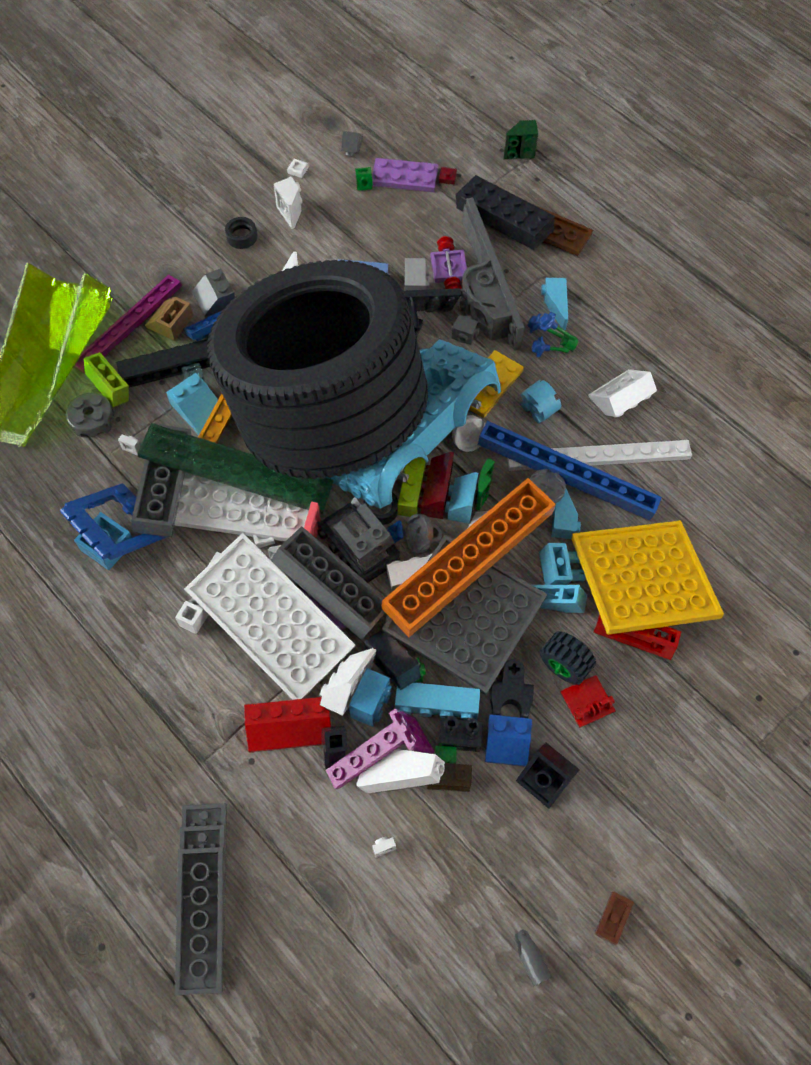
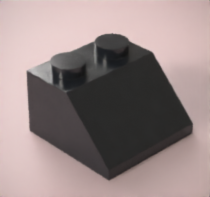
(547, 775)

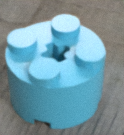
(540, 401)

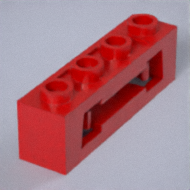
(645, 639)

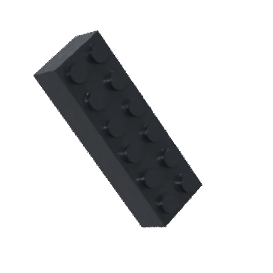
(507, 212)

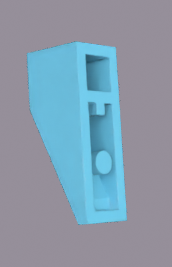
(556, 299)
(565, 518)
(564, 598)

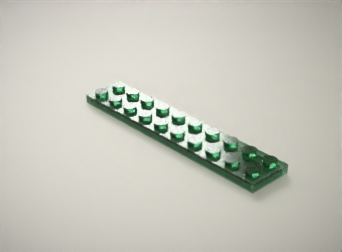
(230, 467)

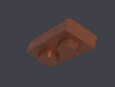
(614, 918)

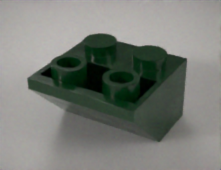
(521, 140)

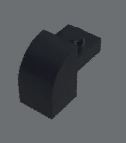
(334, 744)

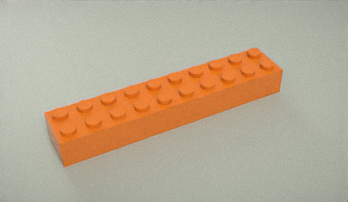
(467, 557)

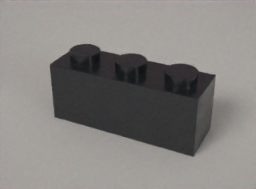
(393, 659)

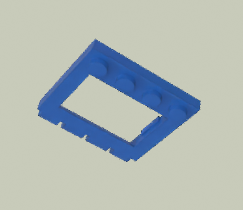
(91, 531)

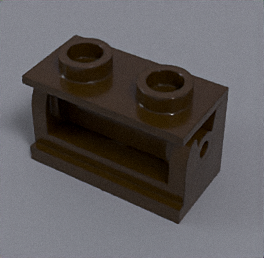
(455, 778)

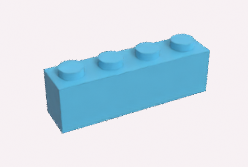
(438, 700)

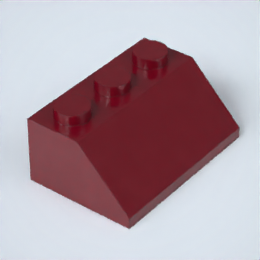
(436, 485)

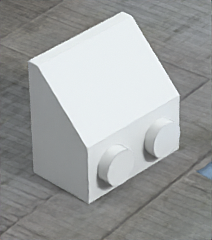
(288, 200)

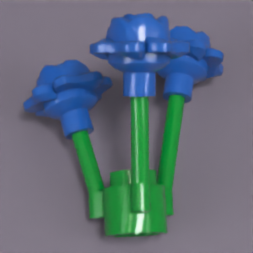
(544, 323)

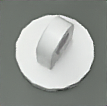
(467, 436)

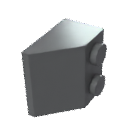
(213, 293)

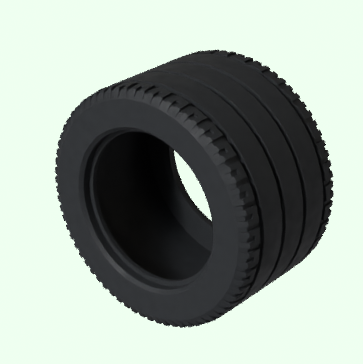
(320, 368)

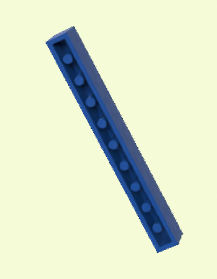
(571, 470)

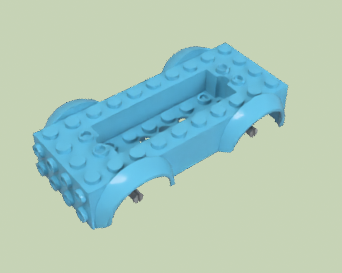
(453, 383)

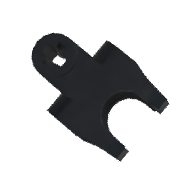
(512, 690)

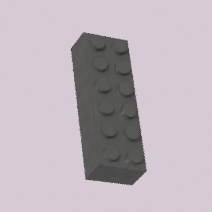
(158, 497)
(330, 582)

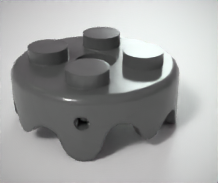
(91, 424)

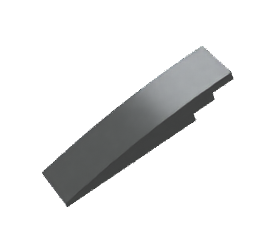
(201, 899)

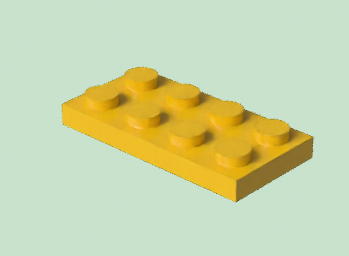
(507, 372)

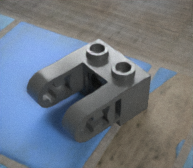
(371, 542)

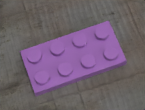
(404, 174)

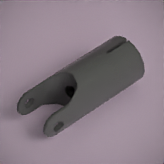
(531, 958)

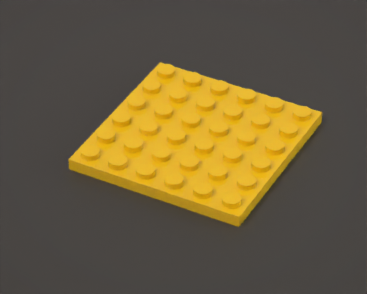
(646, 577)

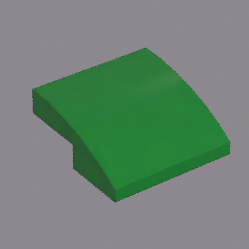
(484, 483)

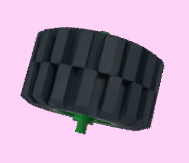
(568, 657)

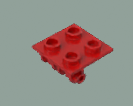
(588, 701)

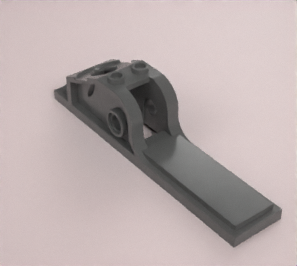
(491, 294)

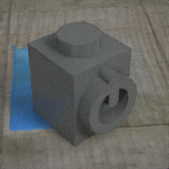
(465, 329)

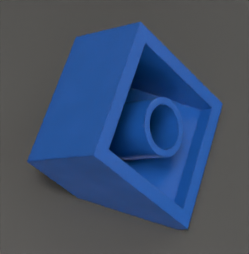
(508, 740)

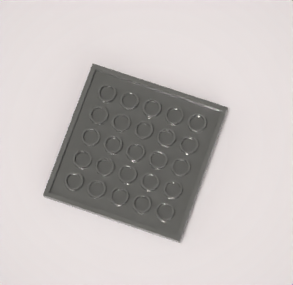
(477, 628)

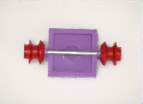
(448, 264)

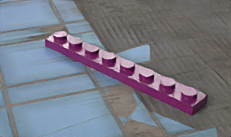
(130, 320)

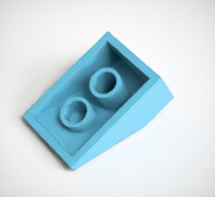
(193, 401)

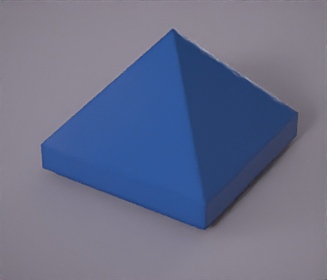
(396, 531)

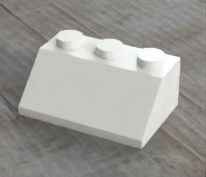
(624, 392)
(344, 683)

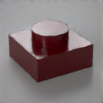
(447, 175)

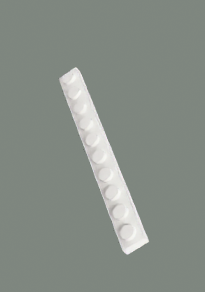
(622, 453)

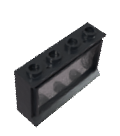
(357, 526)

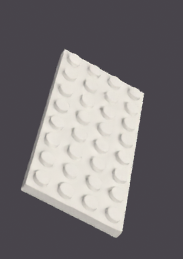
(226, 509)
(270, 617)

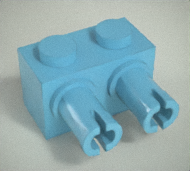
(556, 565)

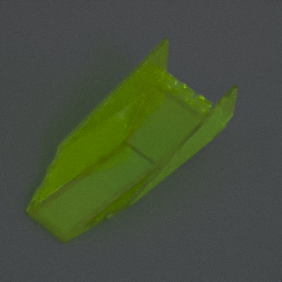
(42, 345)

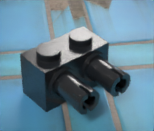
(461, 734)

